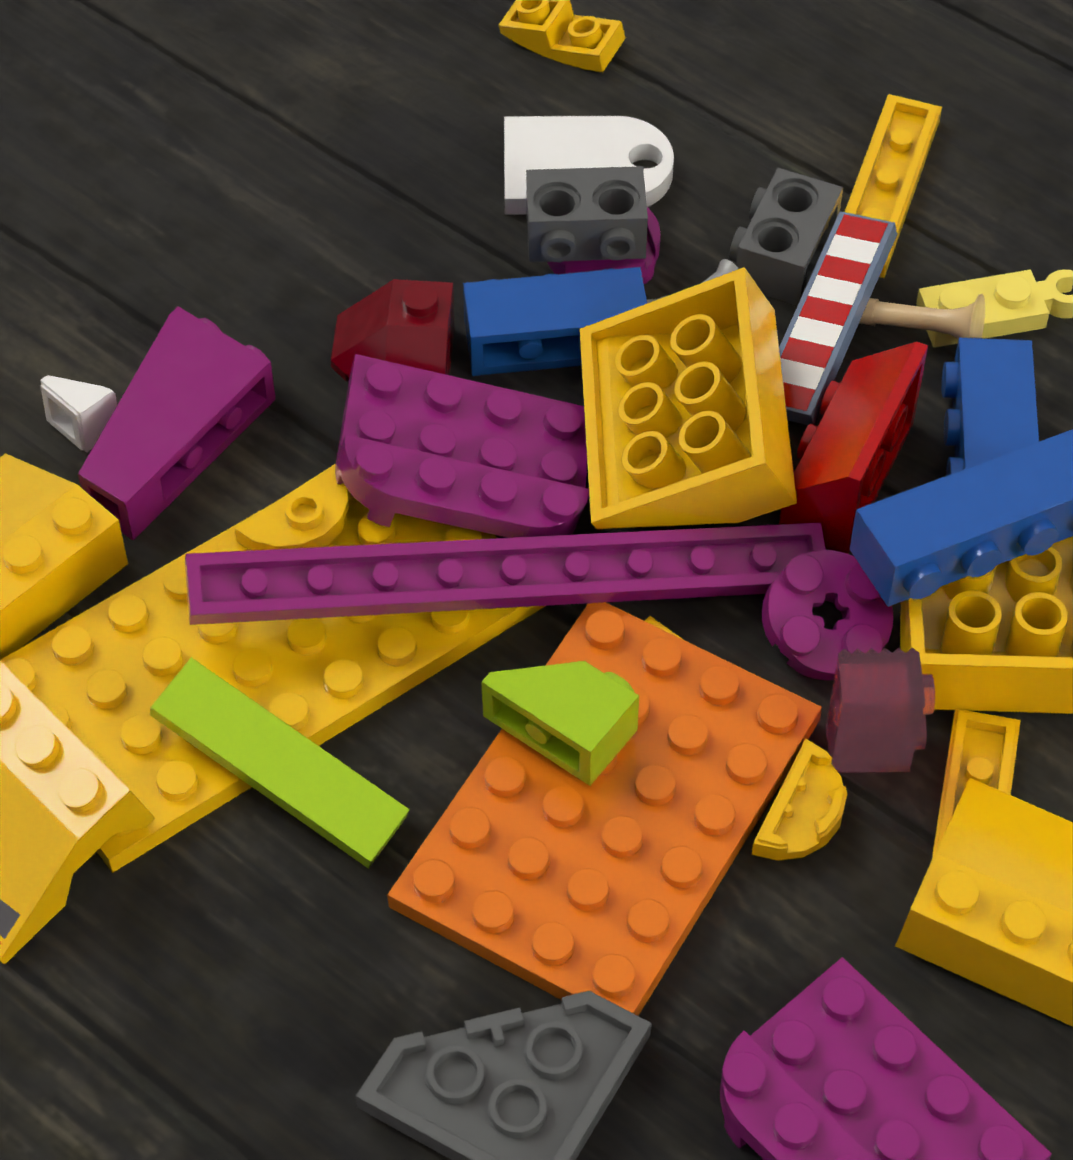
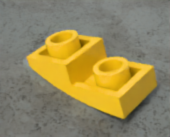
(558, 34)

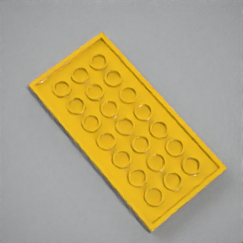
(311, 673)

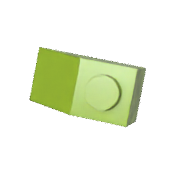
(564, 713)

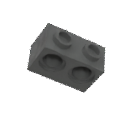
(586, 214)
(786, 233)

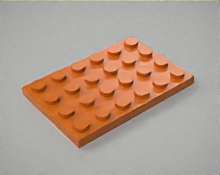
(611, 875)

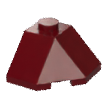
(398, 324)

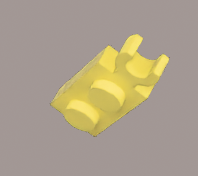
(1011, 302)

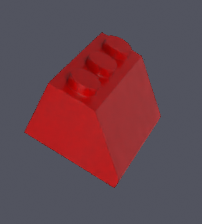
(855, 441)

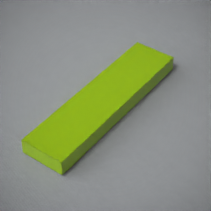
(279, 762)

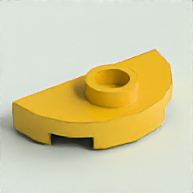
(301, 519)
(805, 809)

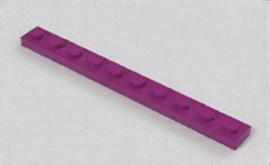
(490, 572)

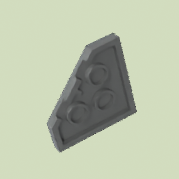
(508, 1080)

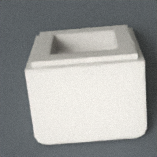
(77, 409)

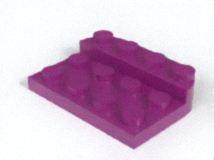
(461, 452)
(858, 1082)

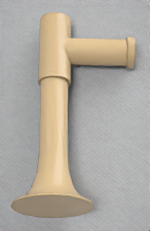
(959, 322)

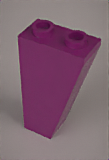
(175, 419)

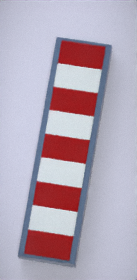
(831, 310)

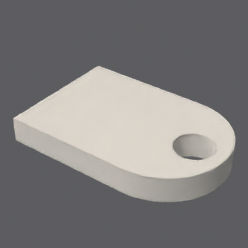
(582, 143)

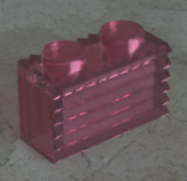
(878, 710)

